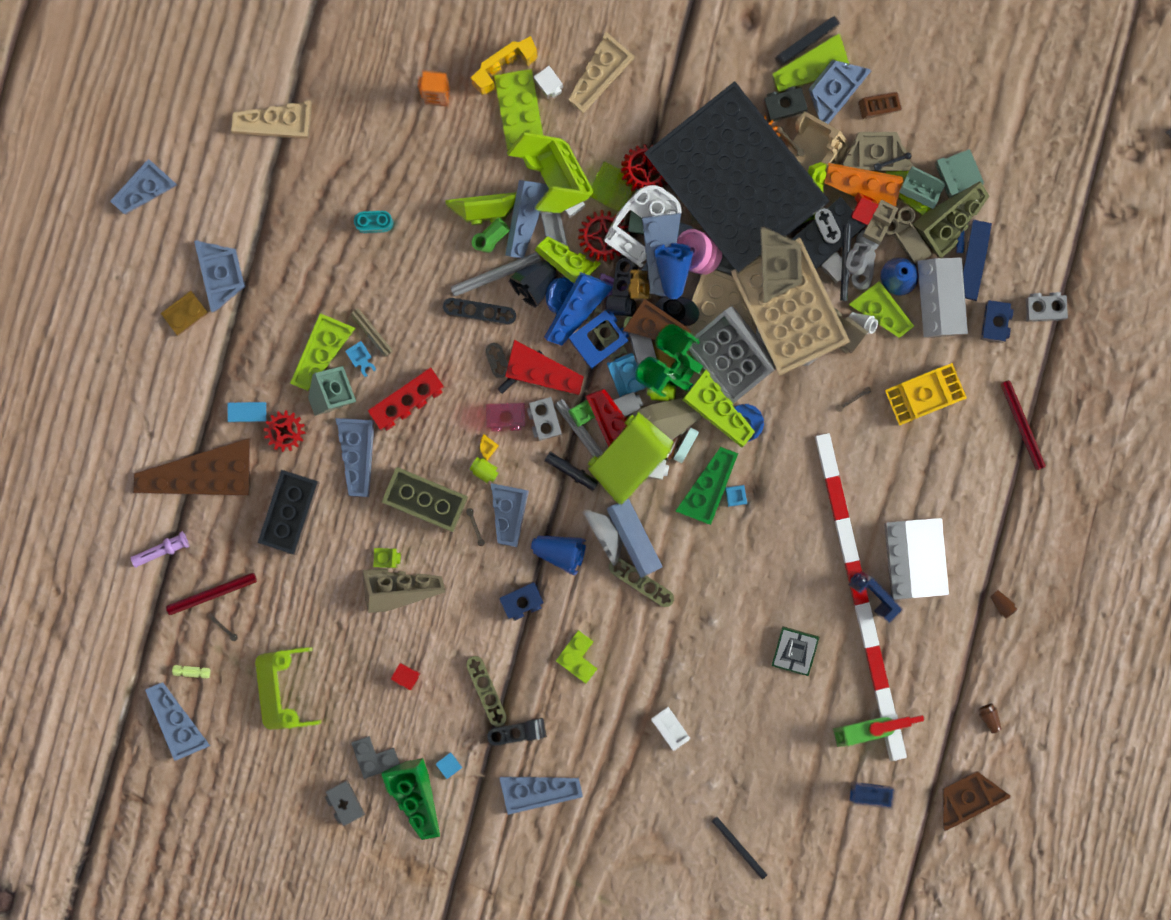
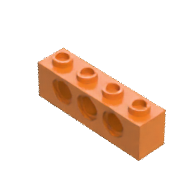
(434, 88)

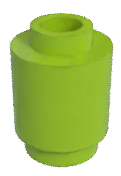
(669, 390)
(484, 470)

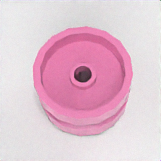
(705, 252)

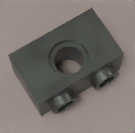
(777, 112)

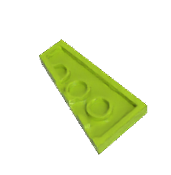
(811, 65)
(323, 345)
(717, 409)

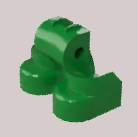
(675, 343)

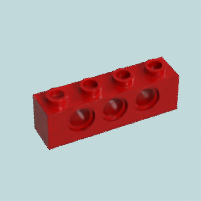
(427, 378)

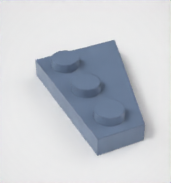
(509, 510)

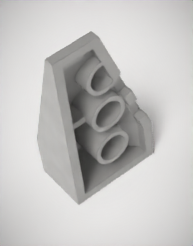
(606, 534)

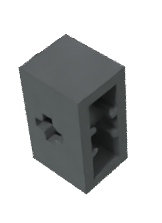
(345, 792)

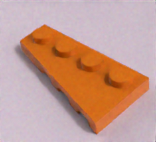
(867, 182)

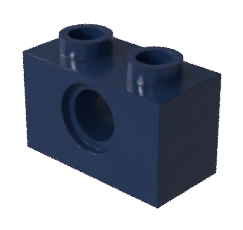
(989, 330)
(510, 605)

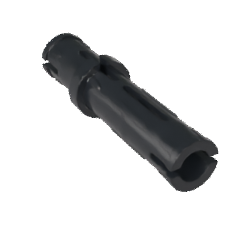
(570, 470)

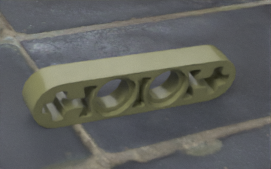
(607, 341)
(639, 585)
(483, 692)

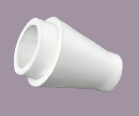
(866, 321)

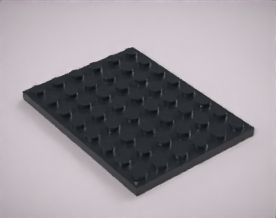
(736, 175)

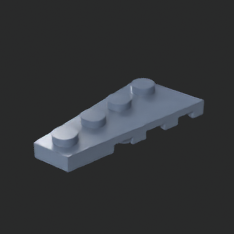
(524, 216)
(658, 231)
(357, 448)
(178, 729)

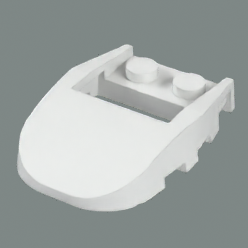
(645, 202)

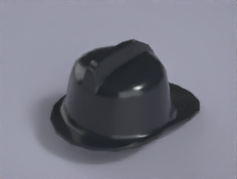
(680, 309)

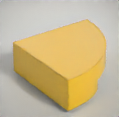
(487, 447)

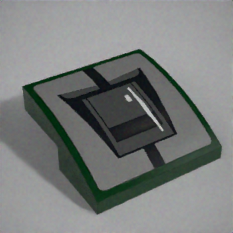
(795, 651)

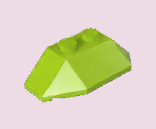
(483, 208)

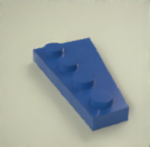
(578, 305)

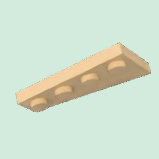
(603, 69)
(282, 121)

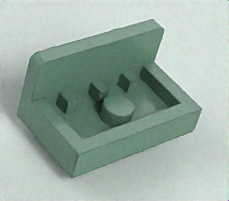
(922, 187)

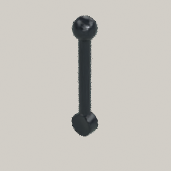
(878, 166)

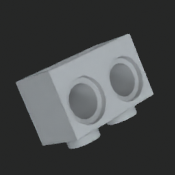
(1046, 312)
(548, 418)

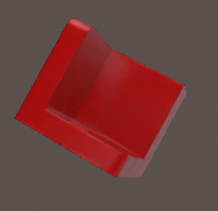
(864, 209)
(405, 676)

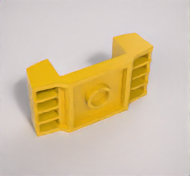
(492, 65)
(925, 394)

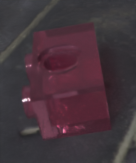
(494, 412)

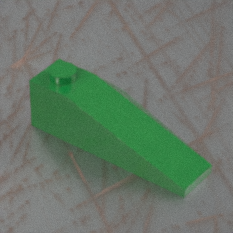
(412, 791)

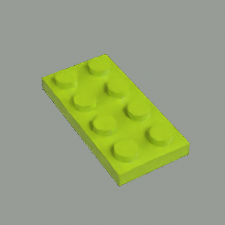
(518, 105)

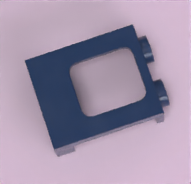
(888, 608)
(871, 794)

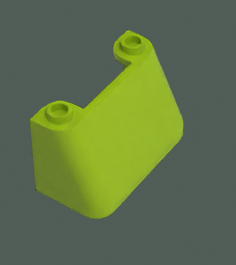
(630, 458)

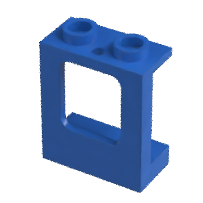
(585, 346)

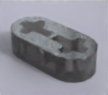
(492, 361)

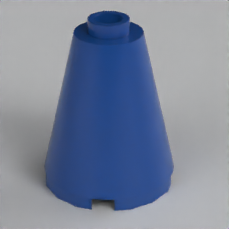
(673, 268)
(895, 281)
(560, 551)

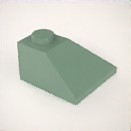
(330, 391)

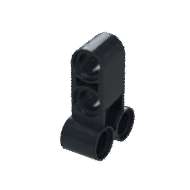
(620, 301)
(529, 731)

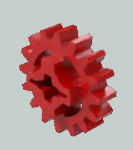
(288, 423)

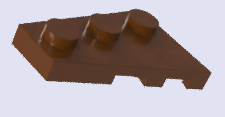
(650, 320)

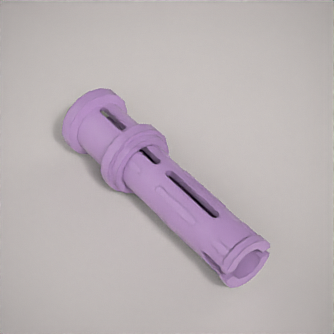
(168, 546)

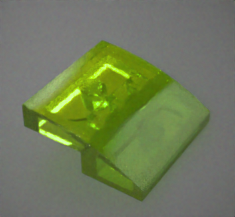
(610, 188)

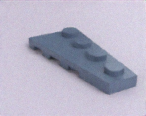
(535, 792)

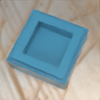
(736, 495)
(448, 765)

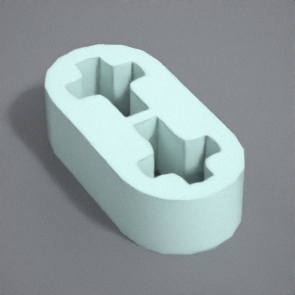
(686, 445)

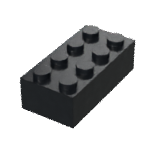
(816, 247)
(288, 512)

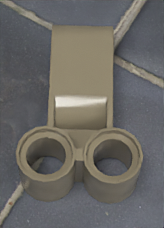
(909, 237)

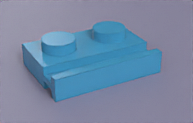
(623, 375)

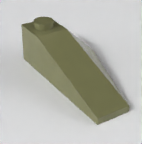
(946, 222)

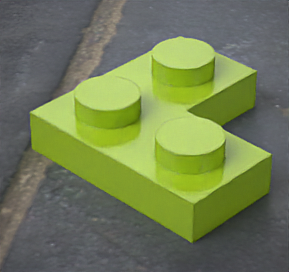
(573, 660)

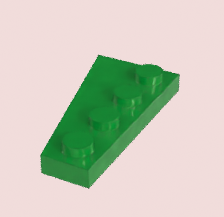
(707, 491)

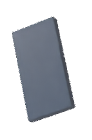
(634, 538)

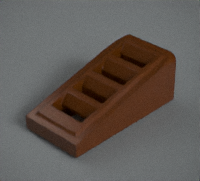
(866, 113)

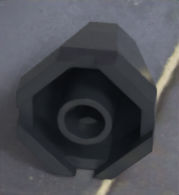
(533, 282)

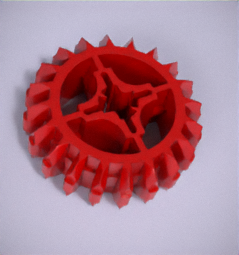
(638, 170)
(594, 236)

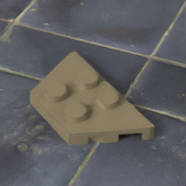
(875, 148)
(780, 264)

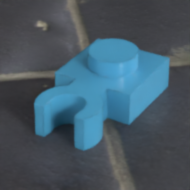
(359, 355)

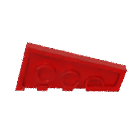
(540, 370)
(607, 415)

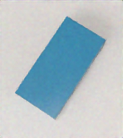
(247, 412)

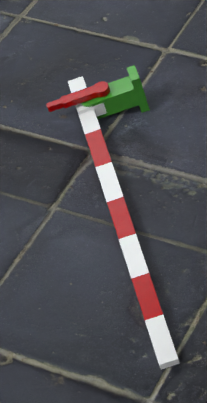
(889, 724)

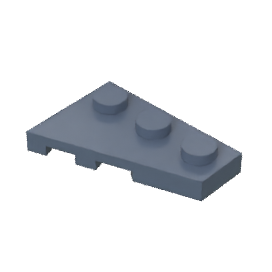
(142, 187)

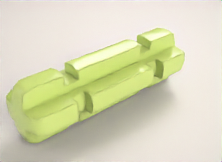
(189, 671)

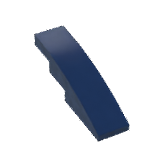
(975, 258)

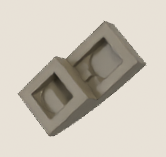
(880, 222)

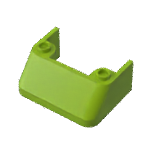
(558, 168)
(271, 711)

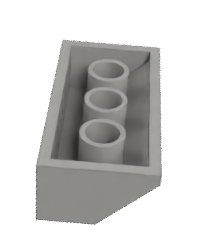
(942, 297)

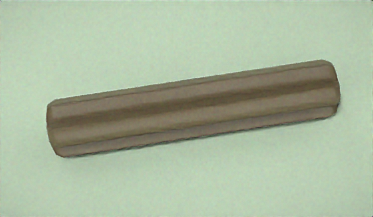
(371, 332)

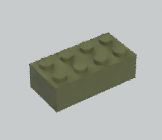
(425, 499)

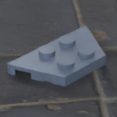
(835, 88)
(220, 273)

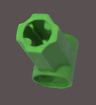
(491, 235)

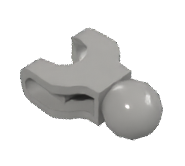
(862, 259)

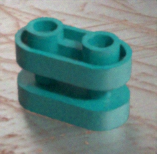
(373, 222)

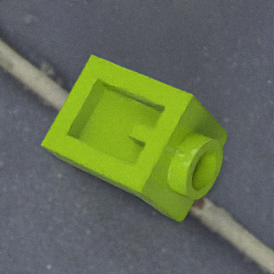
(386, 558)

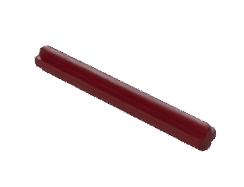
(1023, 425)
(211, 594)

